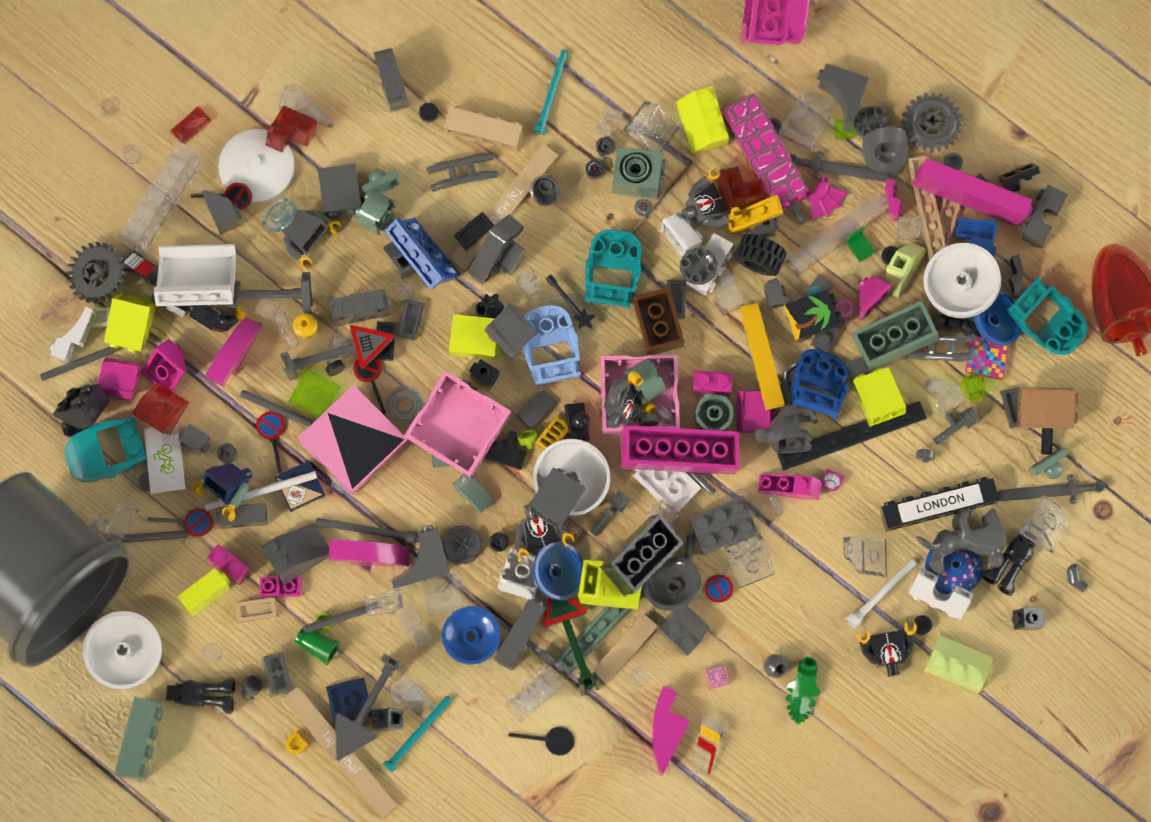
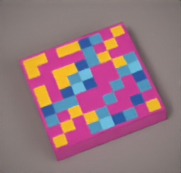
(988, 359)

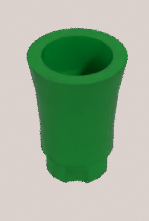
(317, 645)

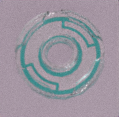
(278, 223)
(396, 396)

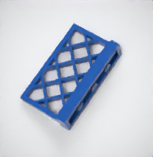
(414, 251)

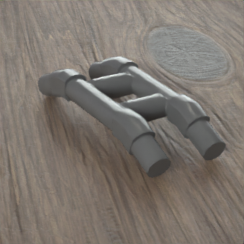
(454, 179)
(950, 355)

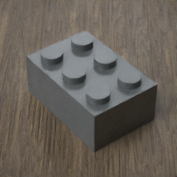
(722, 525)

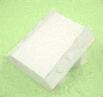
(518, 577)

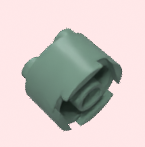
(375, 212)
(652, 384)
(714, 404)

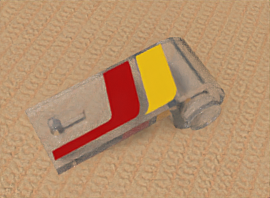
(708, 744)

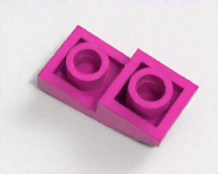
(895, 208)
(275, 588)

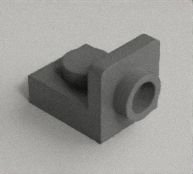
(766, 230)

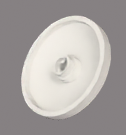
(256, 165)
(962, 280)
(580, 462)
(122, 650)

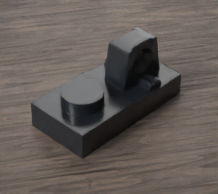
(1012, 178)

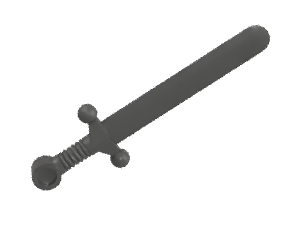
(837, 168)
(1051, 491)

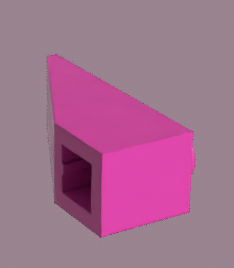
(790, 486)

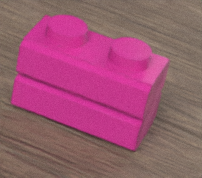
(712, 383)
(229, 564)

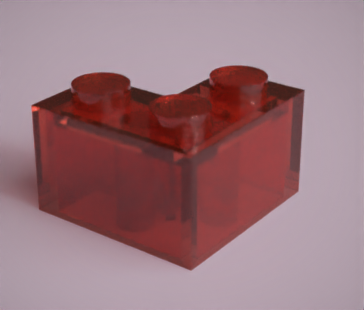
(290, 126)
(736, 192)

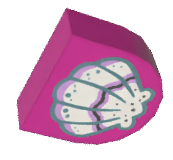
(832, 480)

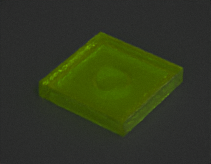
(314, 393)

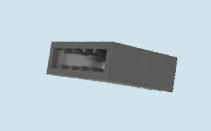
(845, 88)
(429, 560)

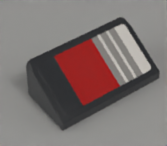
(141, 267)

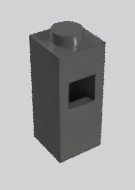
(246, 516)

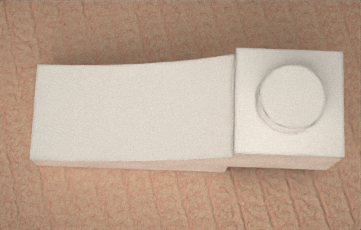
(64, 347)

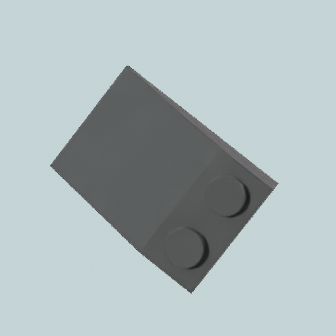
(296, 552)

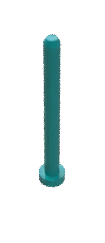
(540, 128)
(417, 734)

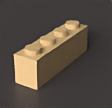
(483, 128)

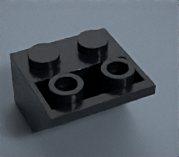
(82, 406)

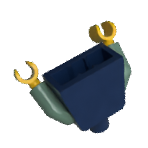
(227, 484)

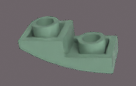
(473, 492)

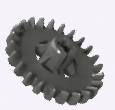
(914, 121)
(85, 269)

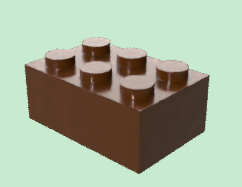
(658, 321)

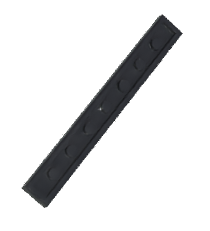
(851, 436)

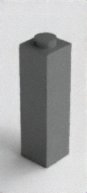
(520, 633)

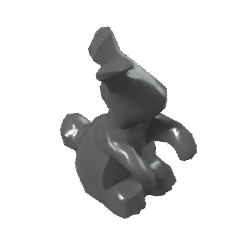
(784, 431)
(983, 540)

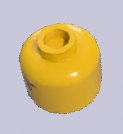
(305, 326)

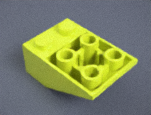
(600, 590)

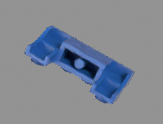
(978, 233)

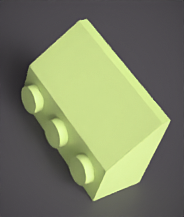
(958, 664)

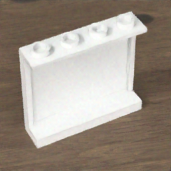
(196, 275)

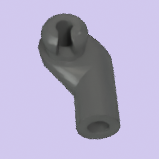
(1073, 578)

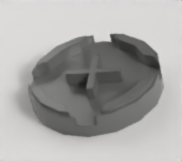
(462, 545)

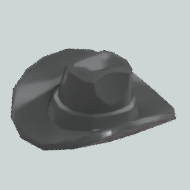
(886, 149)

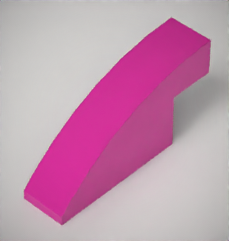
(233, 352)
(368, 553)
(666, 729)

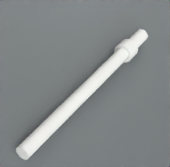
(267, 489)

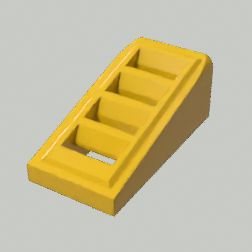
(542, 446)

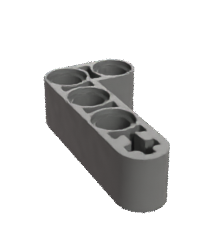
(494, 248)

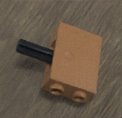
(1047, 410)

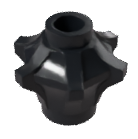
(489, 307)

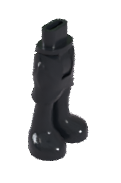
(1018, 552)
(192, 694)

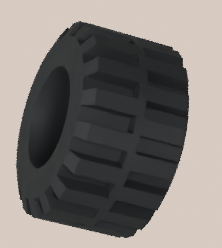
(760, 254)

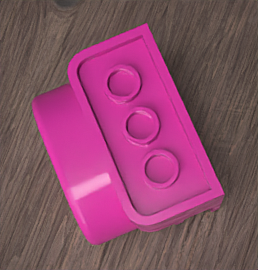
(774, 21)

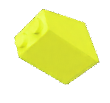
(129, 322)

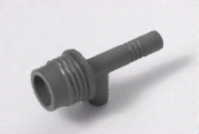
(967, 419)
(619, 503)

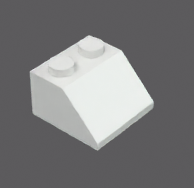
(680, 233)

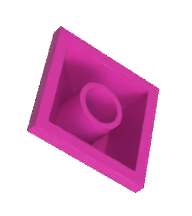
(870, 294)
(165, 365)

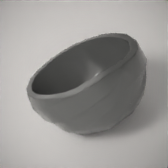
(545, 190)

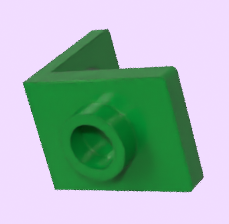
(859, 245)

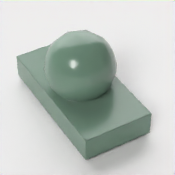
(381, 182)
(1050, 464)

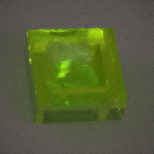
(839, 132)

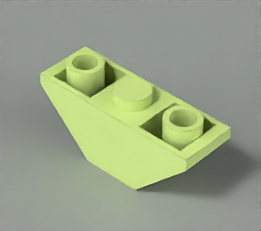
(903, 267)

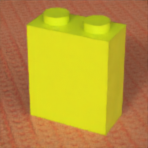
(470, 339)
(879, 396)
(204, 591)

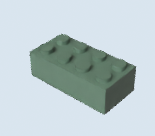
(895, 336)
(138, 739)

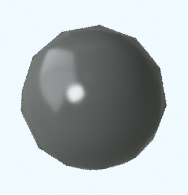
(775, 666)

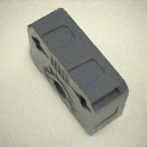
(391, 79)
(359, 307)

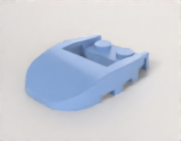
(552, 327)

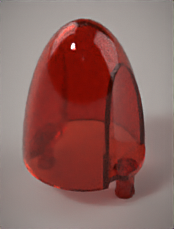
(1121, 296)

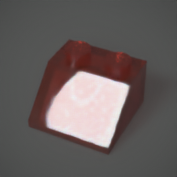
(160, 408)

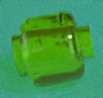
(973, 387)

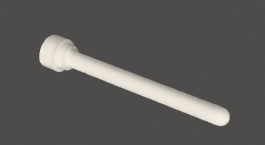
(854, 619)

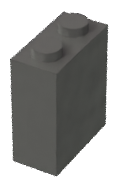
(339, 190)
(556, 498)

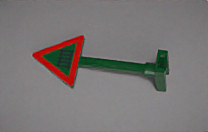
(562, 612)

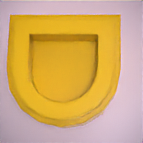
(296, 744)

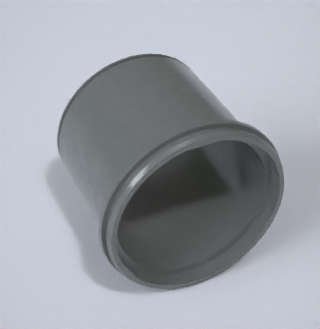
(52, 571)

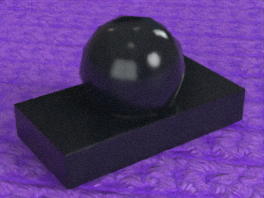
(950, 322)
(577, 421)

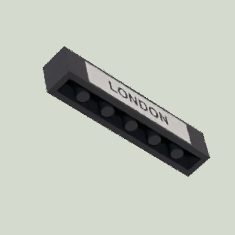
(939, 504)

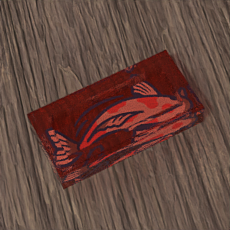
(190, 125)

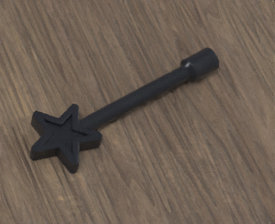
(583, 318)

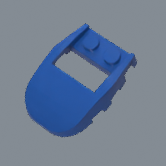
(823, 372)

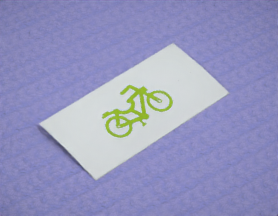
(164, 460)

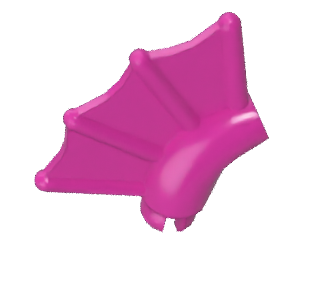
(824, 198)

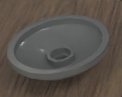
(673, 574)

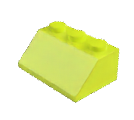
(702, 120)

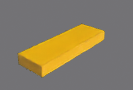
(756, 214)

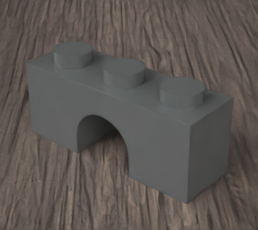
(1050, 201)

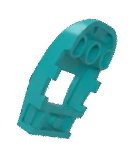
(614, 251)
(1063, 331)
(86, 457)

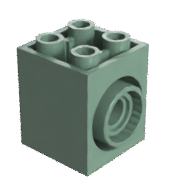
(649, 168)

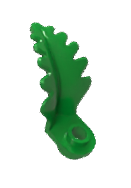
(803, 690)

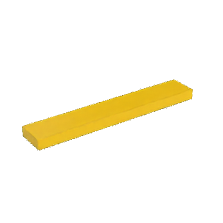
(761, 356)

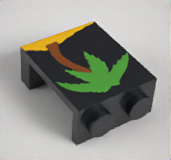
(813, 314)

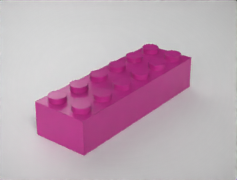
(680, 450)

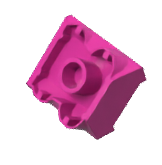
(119, 378)
(752, 412)

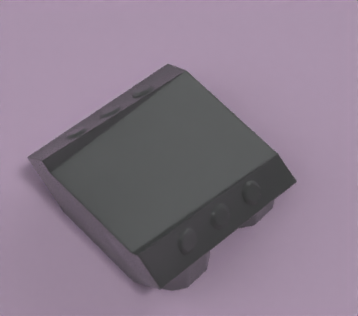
(510, 331)

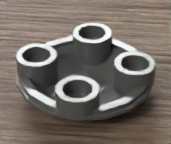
(869, 119)
(698, 266)

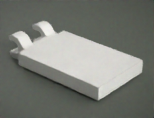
(670, 486)

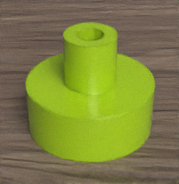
(527, 438)

